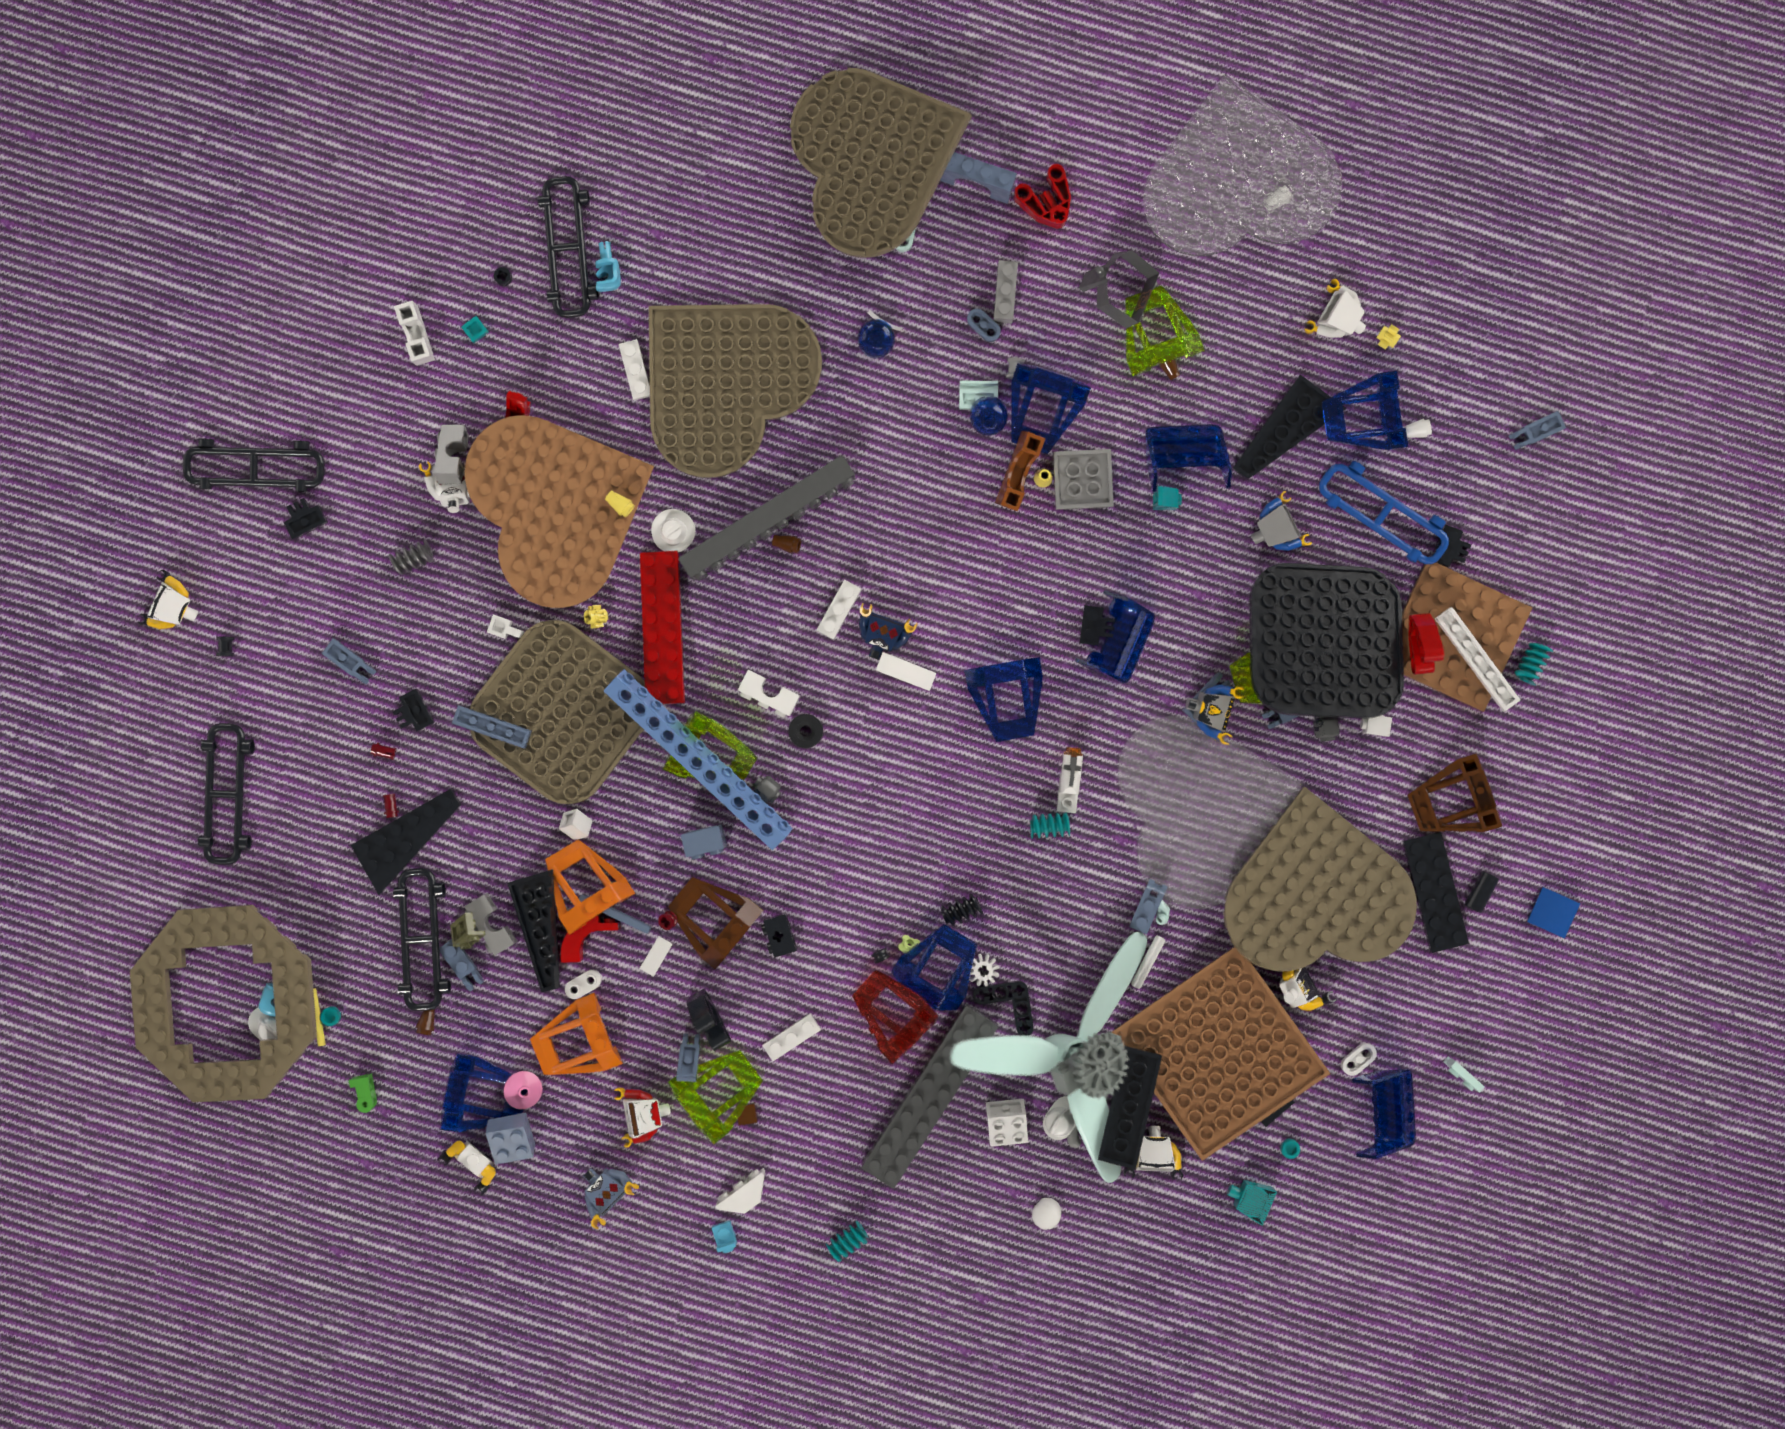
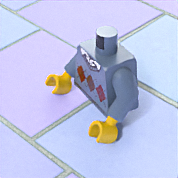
(605, 1192)

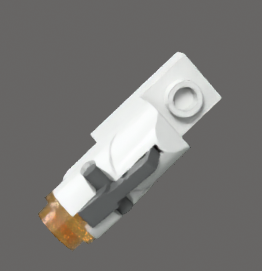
(1069, 780)

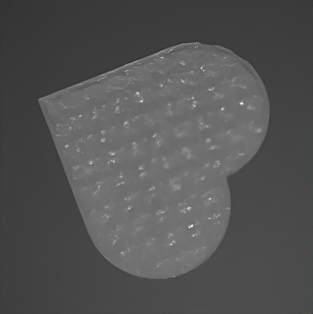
(1240, 173)
(1199, 807)

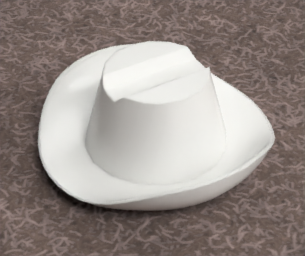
(673, 530)

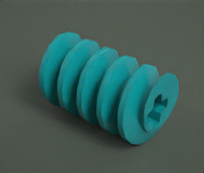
(1532, 662)
(1049, 825)
(847, 1242)

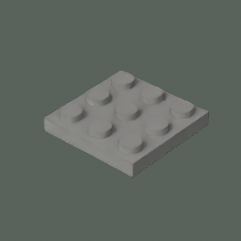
(1083, 479)

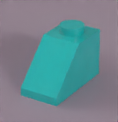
(1166, 498)

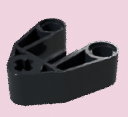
(707, 1019)

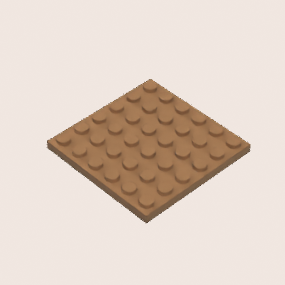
(1488, 615)

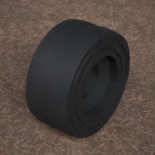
(796, 725)

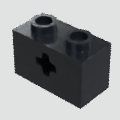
(781, 924)

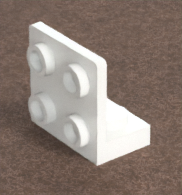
(1007, 1122)

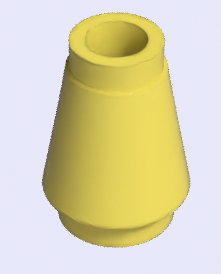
(1039, 481)
(620, 504)

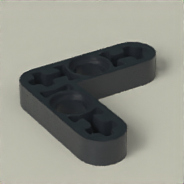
(1016, 1000)

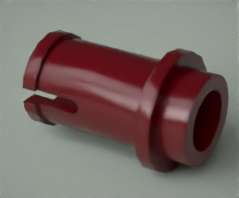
(383, 751)
(390, 806)

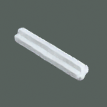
(1148, 962)

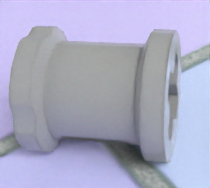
(1012, 366)

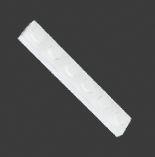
(1477, 659)

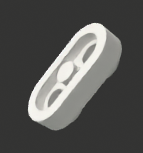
(582, 984)
(1359, 1061)

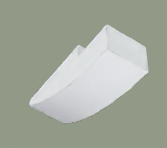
(906, 671)

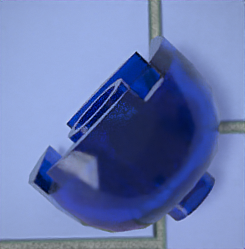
(876, 338)
(988, 415)

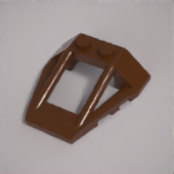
(1481, 792)
(730, 935)

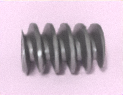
(413, 558)

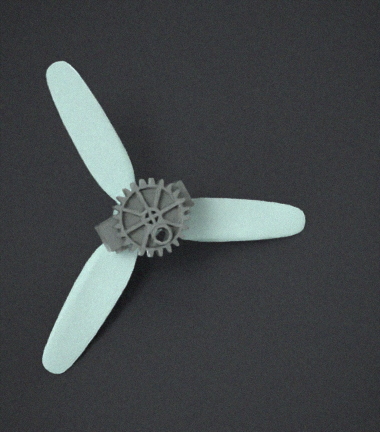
(1079, 1065)

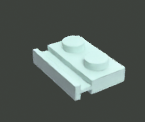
(973, 390)
(1458, 1071)

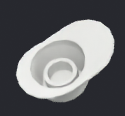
(262, 1025)
(1059, 1120)

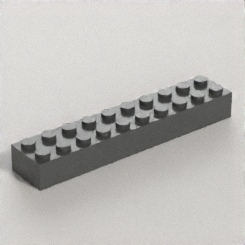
(767, 518)
(925, 1100)

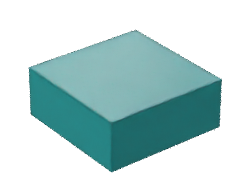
(475, 329)

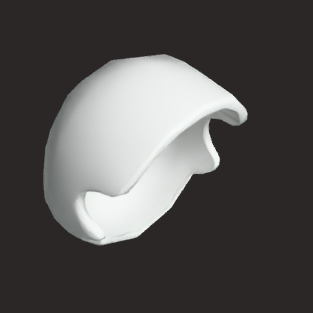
(1046, 1213)

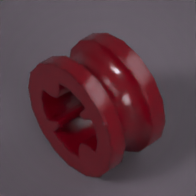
(667, 920)

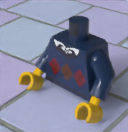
(883, 632)

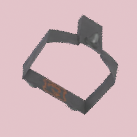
(1098, 278)

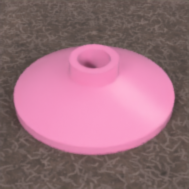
(518, 1082)

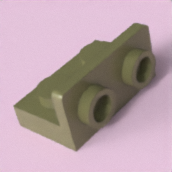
(464, 932)

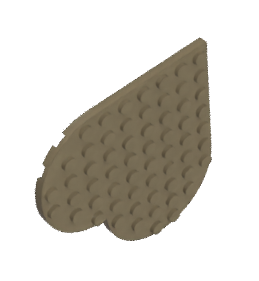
(873, 156)
(720, 379)
(1317, 890)

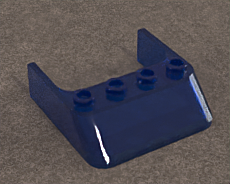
(1186, 448)
(1392, 1111)

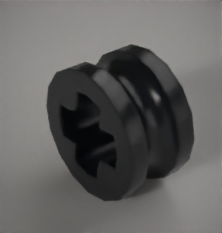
(497, 274)
(880, 955)

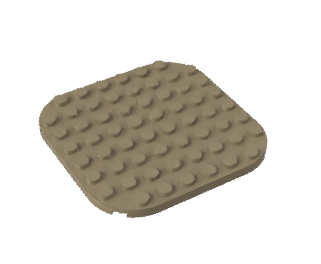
(556, 689)

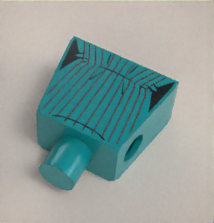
(1253, 1199)

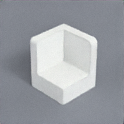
(575, 824)

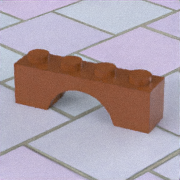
(1025, 453)

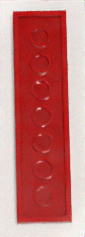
(662, 626)

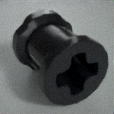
(225, 646)

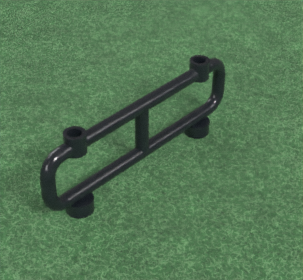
(580, 198)
(206, 447)
(244, 747)
(441, 986)

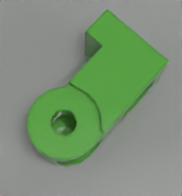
(365, 1092)

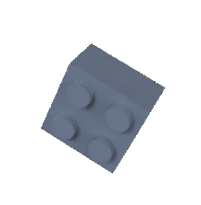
(703, 841)
(510, 1138)

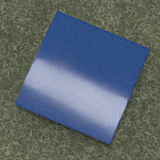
(1553, 912)

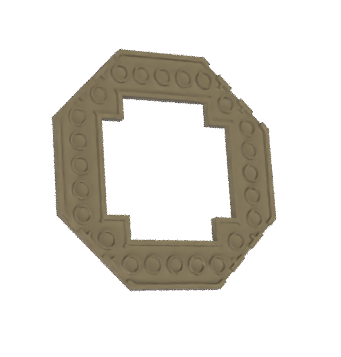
(292, 1003)

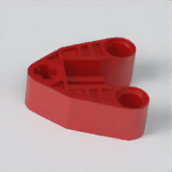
(1035, 209)
(1424, 643)

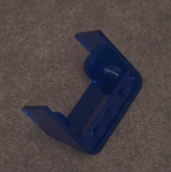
(1130, 633)

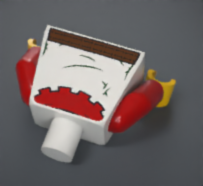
(642, 1115)

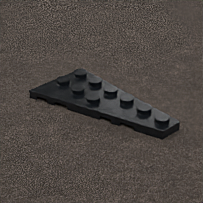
(1290, 423)
(396, 844)
(536, 913)

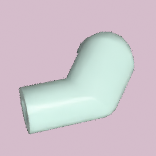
(1162, 913)

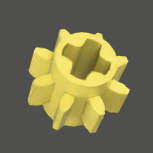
(1388, 336)
(595, 616)

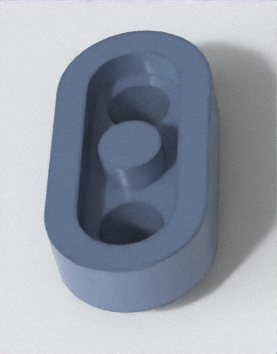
(984, 325)

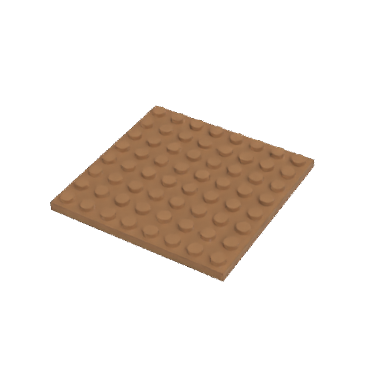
(1224, 1052)

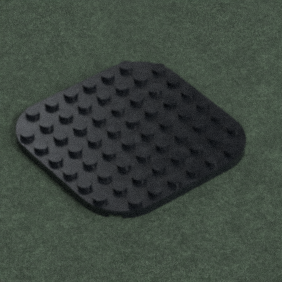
(1326, 641)

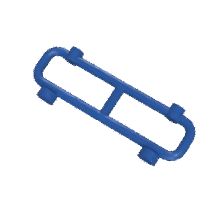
(1355, 471)

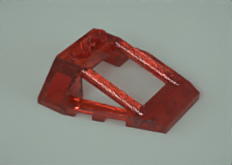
(907, 1036)

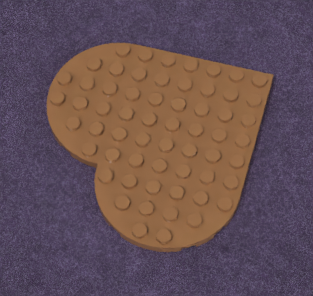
(552, 507)

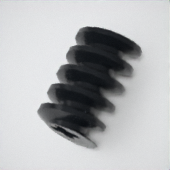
(961, 910)

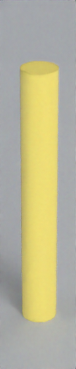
(319, 1027)

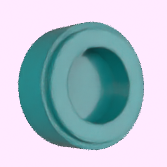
(330, 1016)
(1290, 1148)

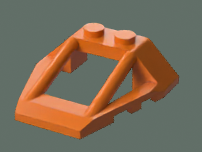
(598, 902)
(595, 1032)

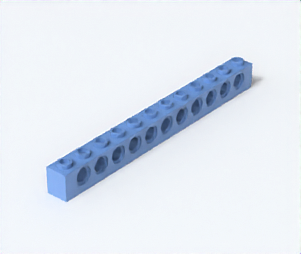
(689, 759)

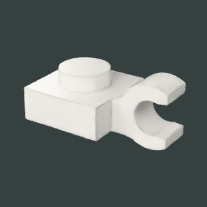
(502, 627)

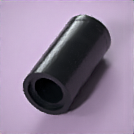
(1481, 891)

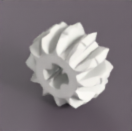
(989, 966)

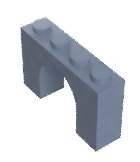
(996, 179)

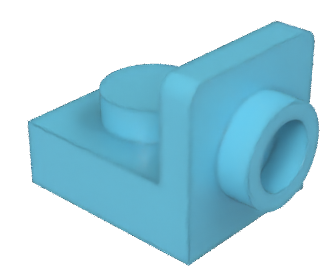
(724, 1236)

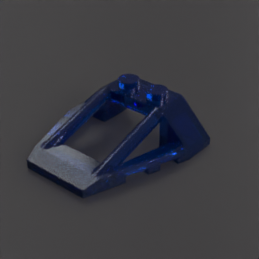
(1067, 387)
(1389, 410)
(1002, 673)
(908, 973)
(455, 1092)

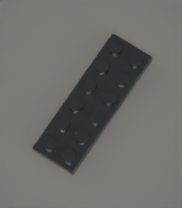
(1435, 892)
(1130, 1109)

